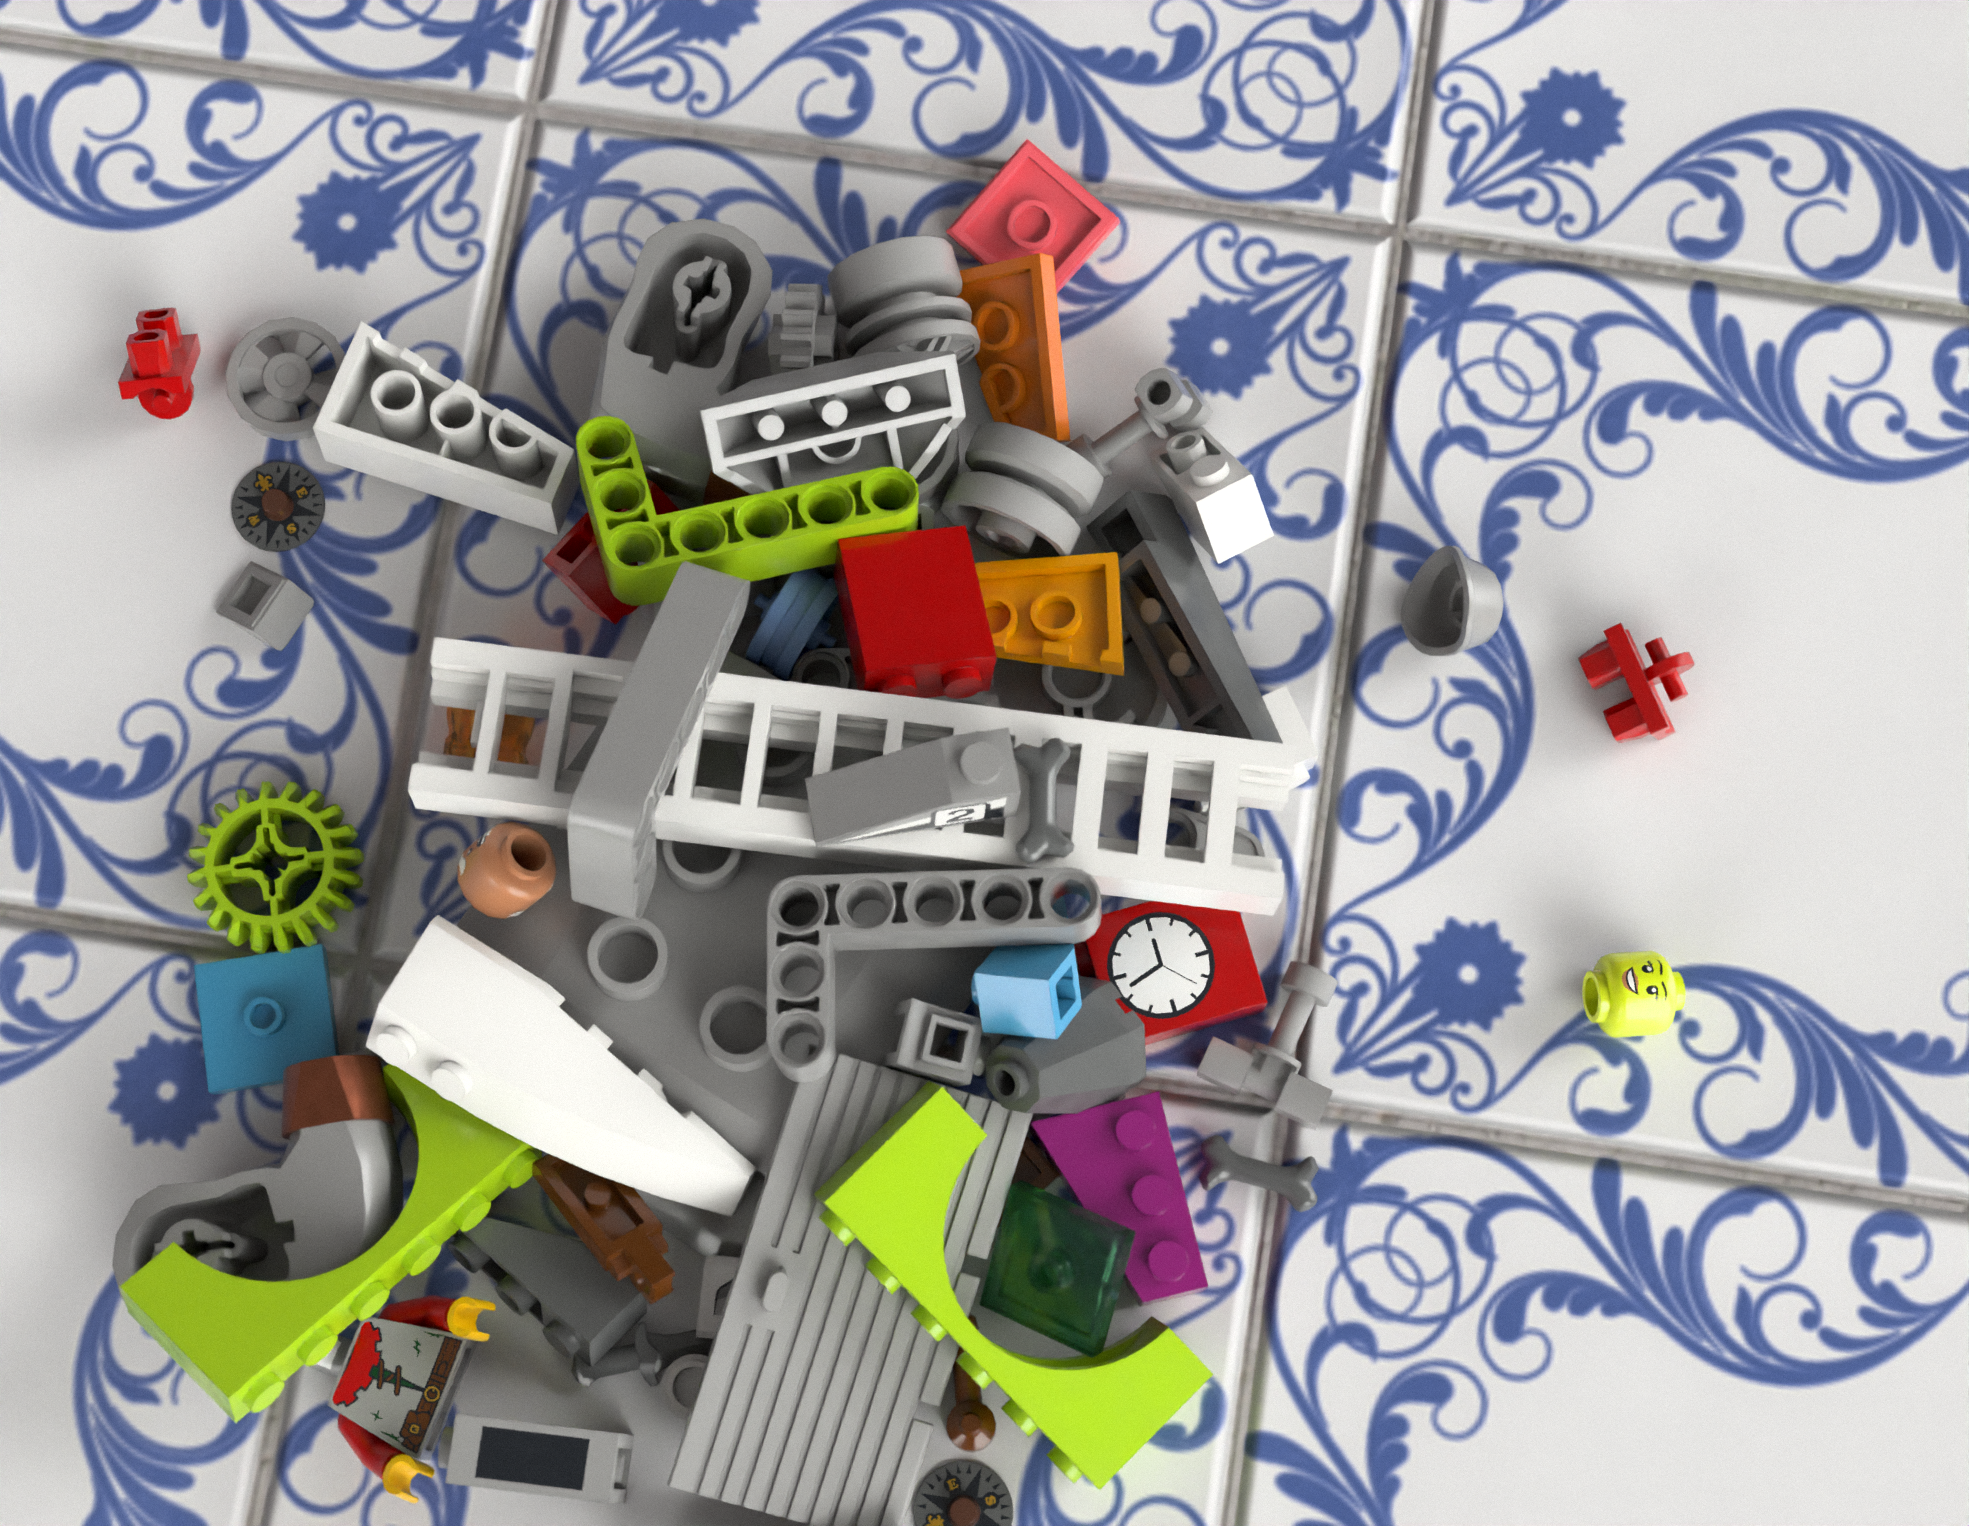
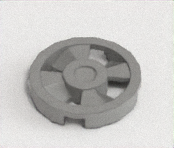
(284, 376)

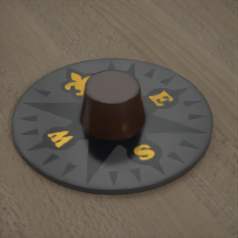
(278, 506)
(963, 1496)

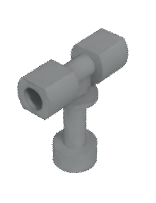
(1160, 401)
(1271, 1068)

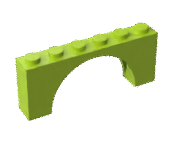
(896, 1206)
(252, 1335)

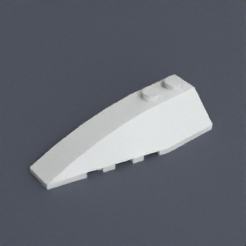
(516, 1060)

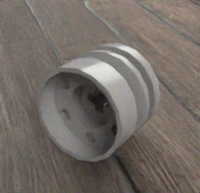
(903, 299)

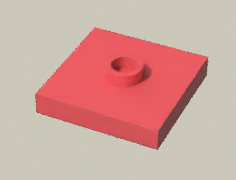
(1034, 210)

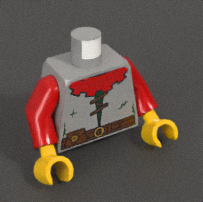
(402, 1382)

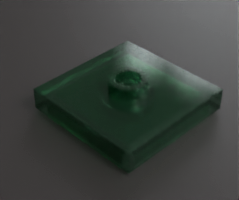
(1057, 1268)

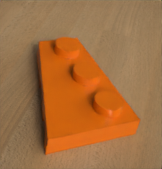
(1019, 342)

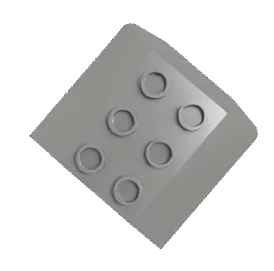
(691, 975)

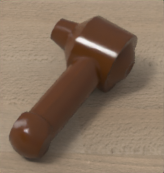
(970, 1422)

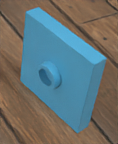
(264, 1016)

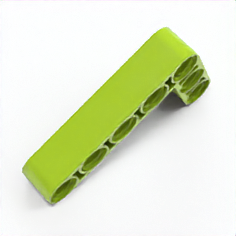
(728, 525)

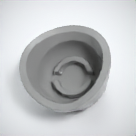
(1451, 604)

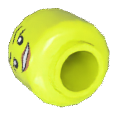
(1632, 994)

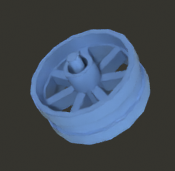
(794, 622)

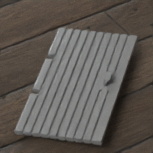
(812, 1355)

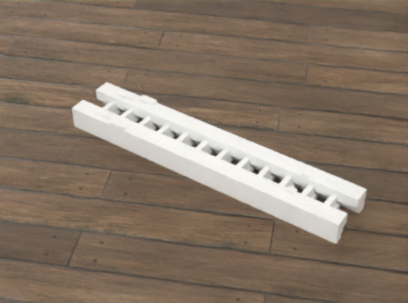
(865, 726)

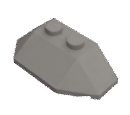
(835, 420)

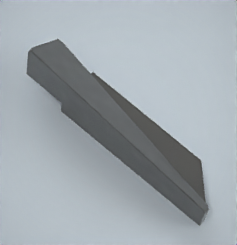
(1180, 620)

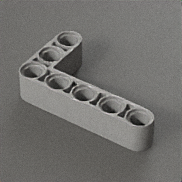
(643, 740)
(900, 928)

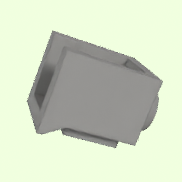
(917, 1037)

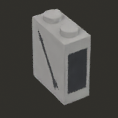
(536, 1458)

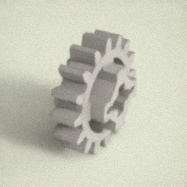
(803, 332)

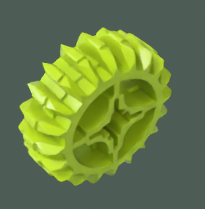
(248, 869)

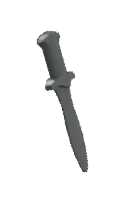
(649, 1354)

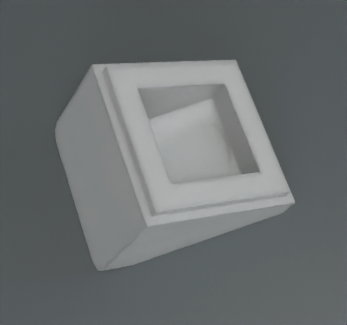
(266, 606)

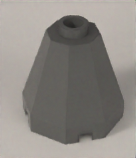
(1086, 1067)

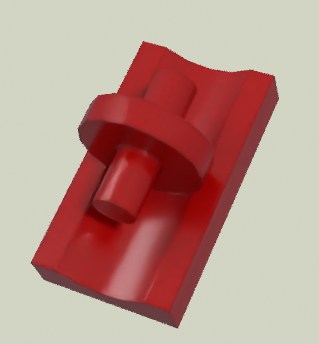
(160, 364)
(1620, 658)

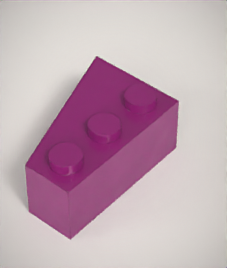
(1125, 1169)

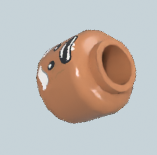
(506, 870)

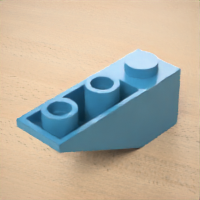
(1028, 988)

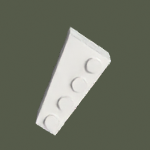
(441, 438)

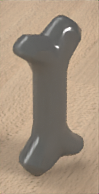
(1042, 768)
(1227, 1165)

